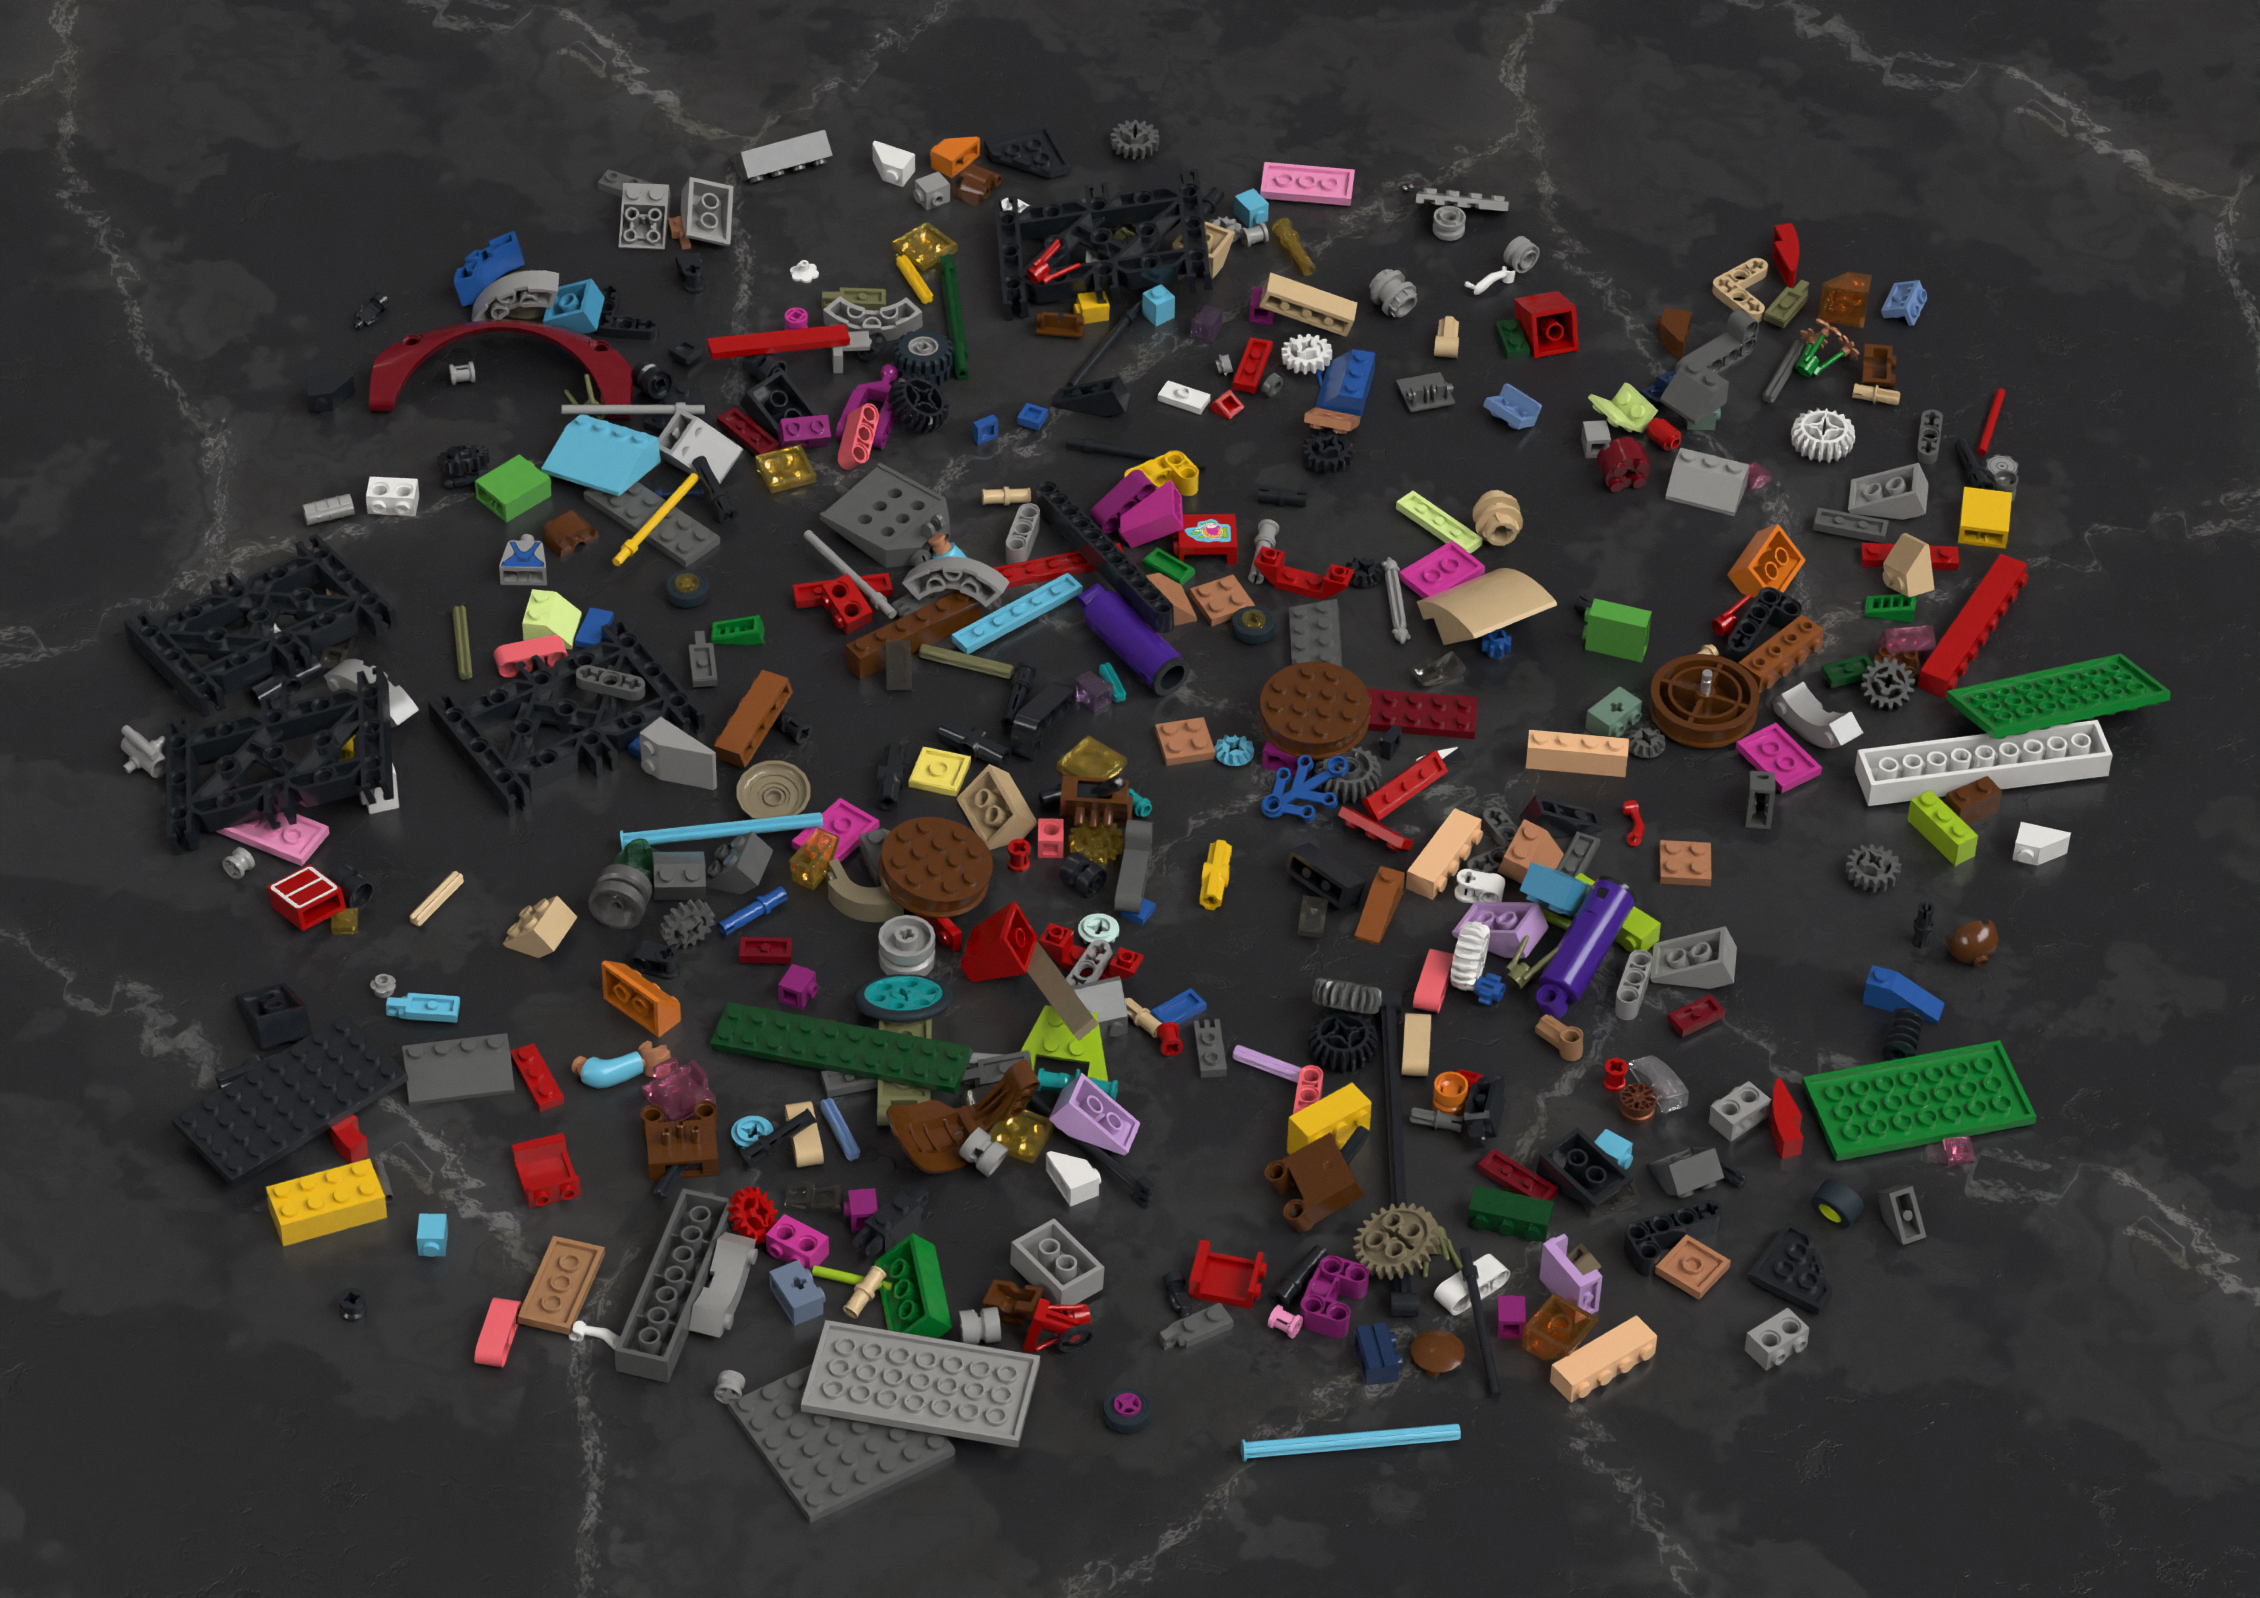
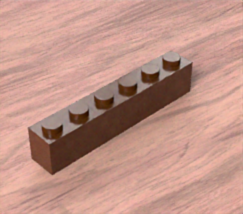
(921, 627)

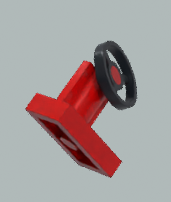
(1057, 1324)

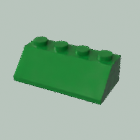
(917, 1295)

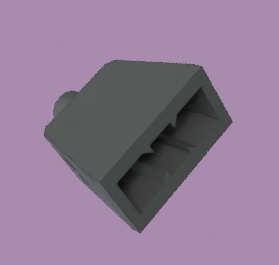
(1762, 791)

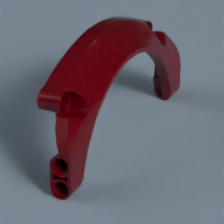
(400, 360)

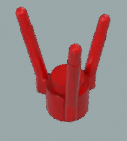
(1040, 269)
(1726, 622)
(1077, 1311)

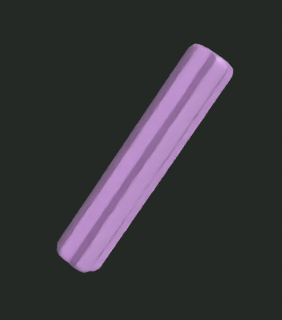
(1266, 1063)

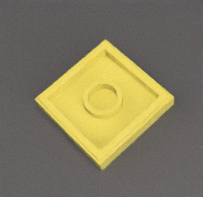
(939, 771)

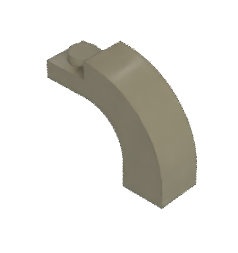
(857, 901)

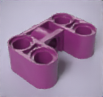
(1319, 1305)

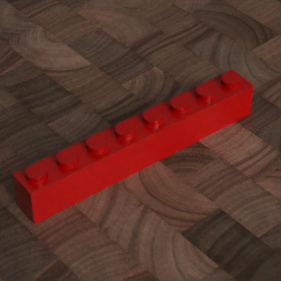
(1973, 626)

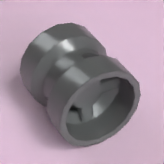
(2006, 482)

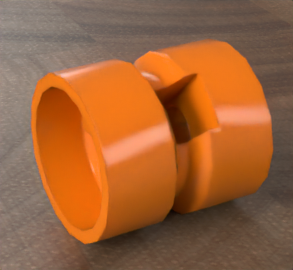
(1450, 1093)

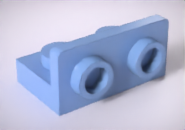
(1905, 300)

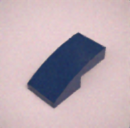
(1654, 392)

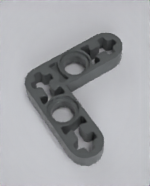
(1495, 829)

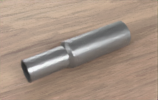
(384, 1181)

